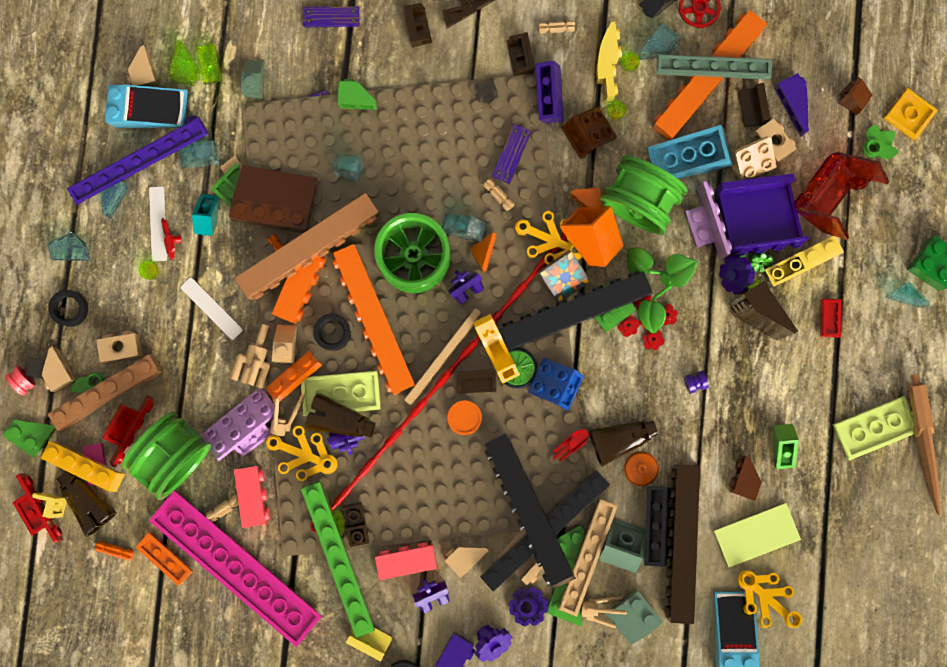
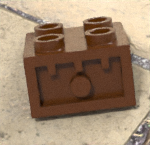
(588, 131)

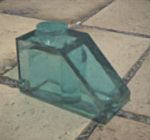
(661, 42)
(199, 154)
(348, 167)
(464, 227)

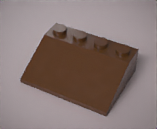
(273, 199)

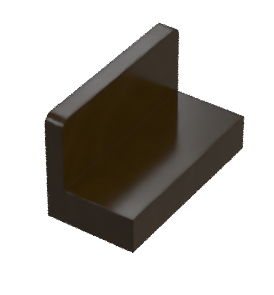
(754, 105)

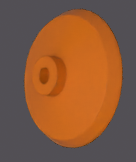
(464, 417)
(641, 468)

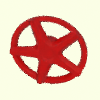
(699, 7)

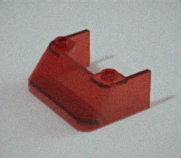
(829, 187)

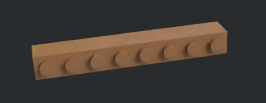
(307, 247)

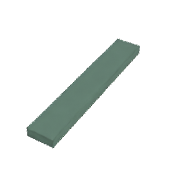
(714, 66)

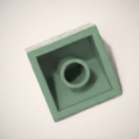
(624, 546)
(639, 619)

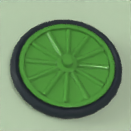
(526, 366)

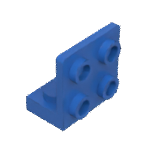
(556, 383)

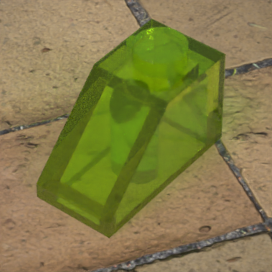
(183, 67)

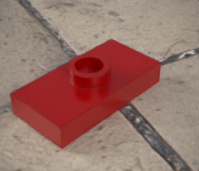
(830, 318)

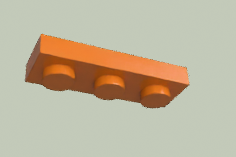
(293, 376)
(164, 559)

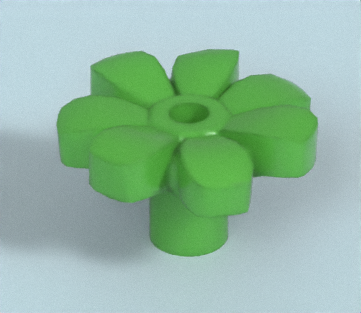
(760, 261)

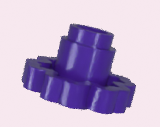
(736, 274)
(528, 606)
(492, 643)

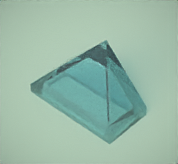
(112, 198)
(69, 248)
(909, 295)

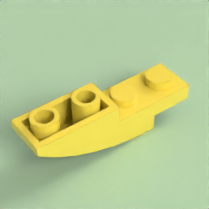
(608, 55)
(804, 260)

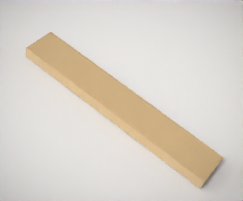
(443, 356)
(588, 557)

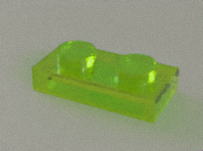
(209, 63)

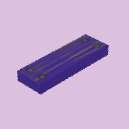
(331, 16)
(511, 154)

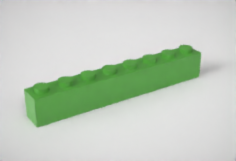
(338, 558)

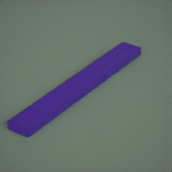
(138, 160)

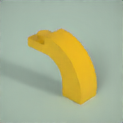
(496, 348)

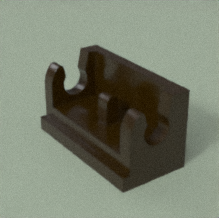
(417, 25)
(520, 54)
(476, 381)

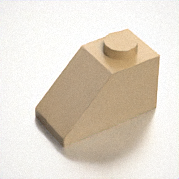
(142, 70)
(284, 344)
(56, 371)
(464, 558)

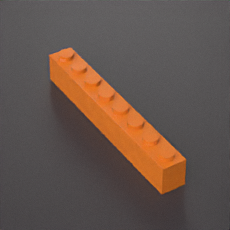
(699, 88)
(374, 320)

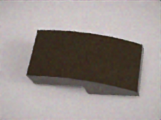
(355, 524)

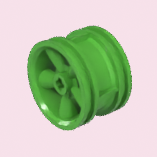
(643, 194)
(394, 232)
(166, 455)

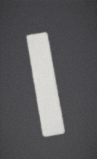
(157, 212)
(212, 309)

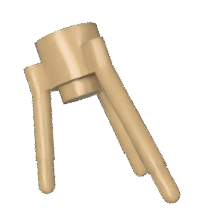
(278, 425)
(591, 609)

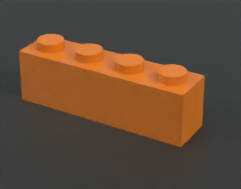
(297, 292)

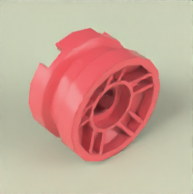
(19, 381)

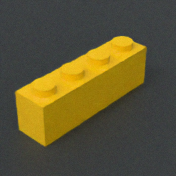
(82, 466)

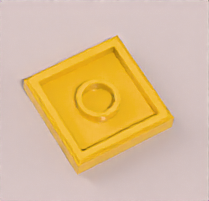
(910, 114)

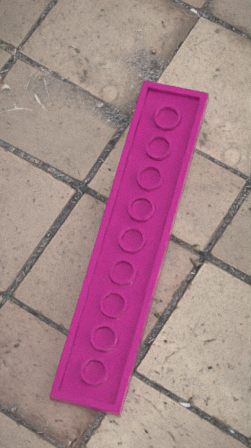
(235, 568)

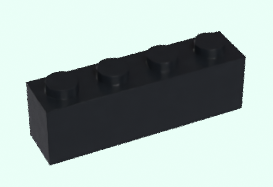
(657, 526)

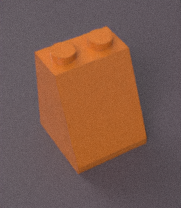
(594, 234)

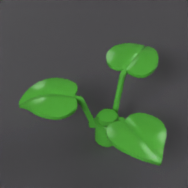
(678, 273)

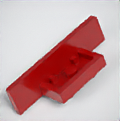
(123, 427)
(32, 510)

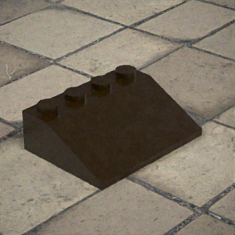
(763, 312)

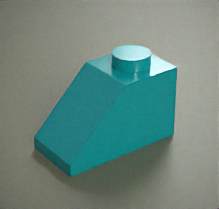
(205, 214)

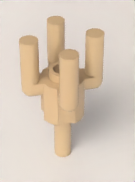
(253, 361)

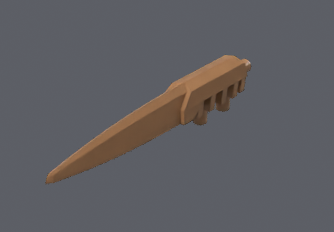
(923, 430)

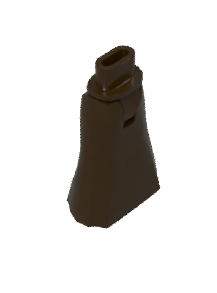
(337, 418)
(620, 439)
(86, 505)

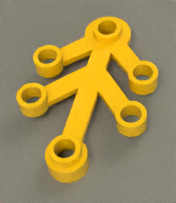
(553, 240)
(304, 454)
(766, 598)

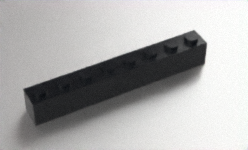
(575, 311)
(530, 512)
(558, 518)

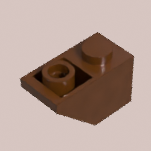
(855, 96)
(746, 481)

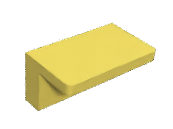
(54, 505)
(373, 643)

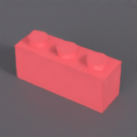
(252, 496)
(406, 561)

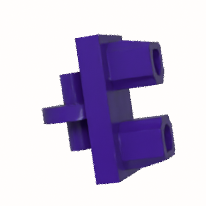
(472, 281)
(343, 442)
(430, 592)

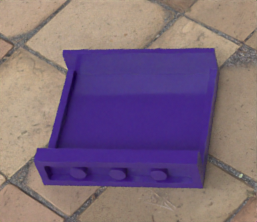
(760, 214)

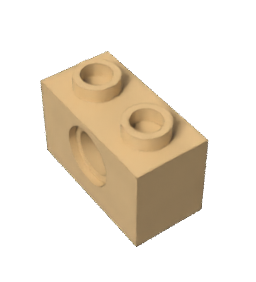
(776, 129)
(131, 347)

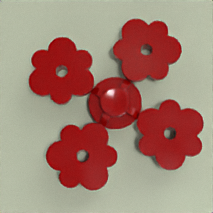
(634, 324)

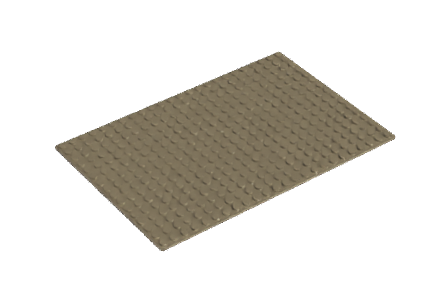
(430, 157)

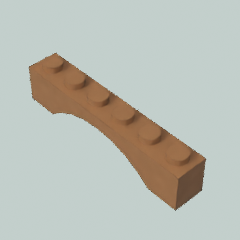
(116, 385)

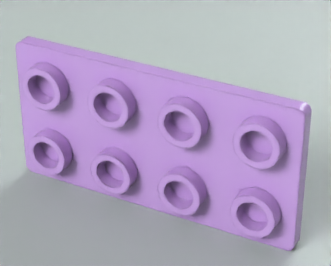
(705, 223)
(242, 426)

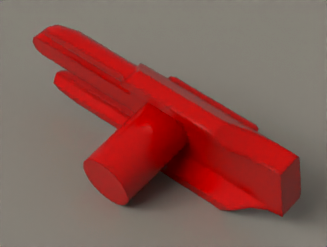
(169, 240)
(573, 443)

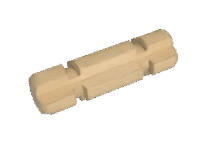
(556, 27)
(499, 195)
(222, 508)

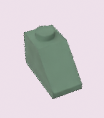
(253, 79)

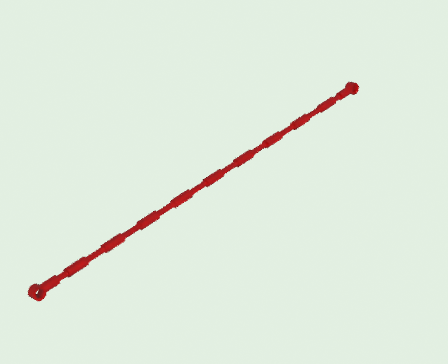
(438, 384)

